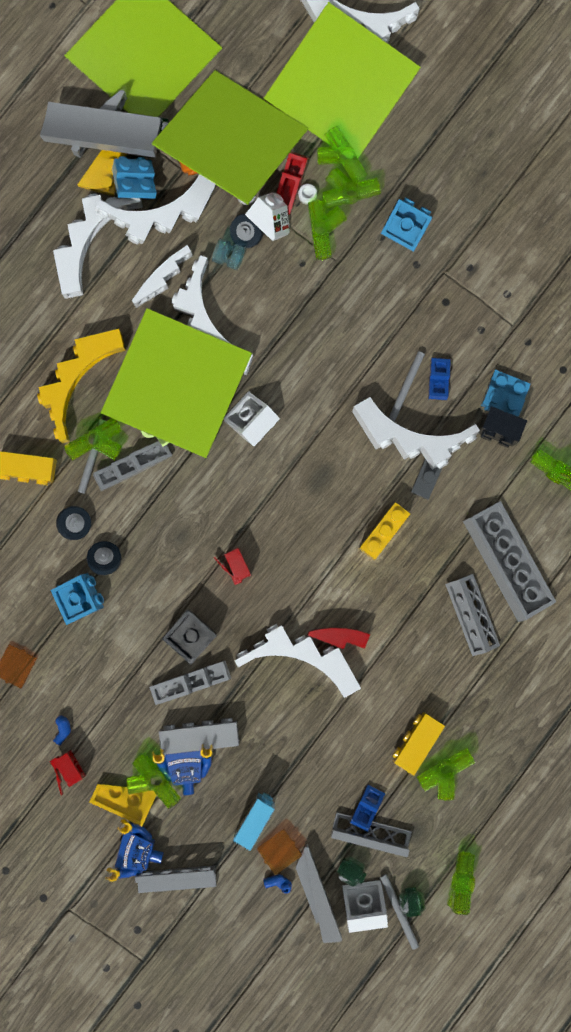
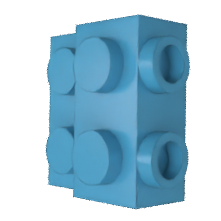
(134, 178)
(407, 224)
(505, 393)
(78, 598)

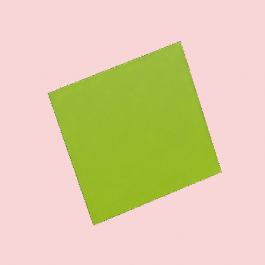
(144, 51)
(342, 80)
(230, 137)
(176, 383)

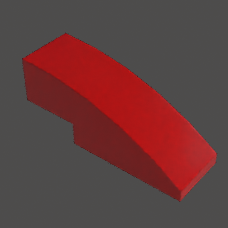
(292, 178)
(340, 636)

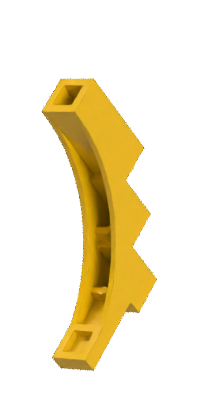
(90, 352)

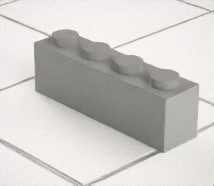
(192, 736)

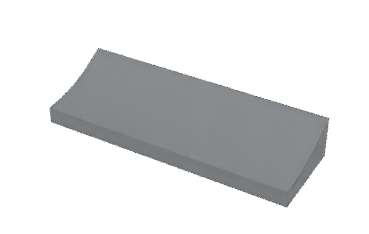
(100, 129)
(509, 562)

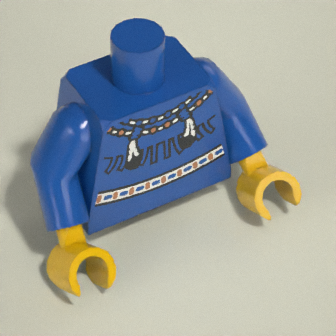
(185, 767)
(134, 852)

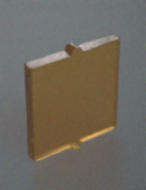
(16, 666)
(279, 851)

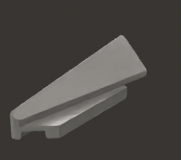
(317, 897)

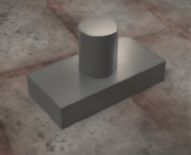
(425, 481)

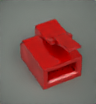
(237, 565)
(69, 769)

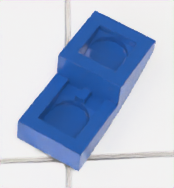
(439, 379)
(367, 808)

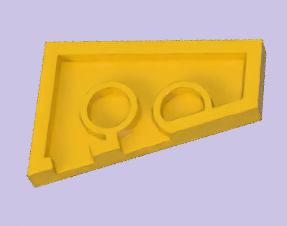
(100, 175)
(118, 801)

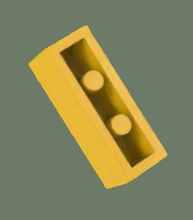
(27, 468)
(384, 531)
(417, 743)

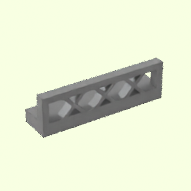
(470, 616)
(372, 842)
(176, 879)

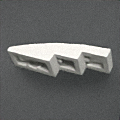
(157, 281)

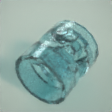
(222, 252)

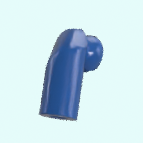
(64, 729)
(279, 881)

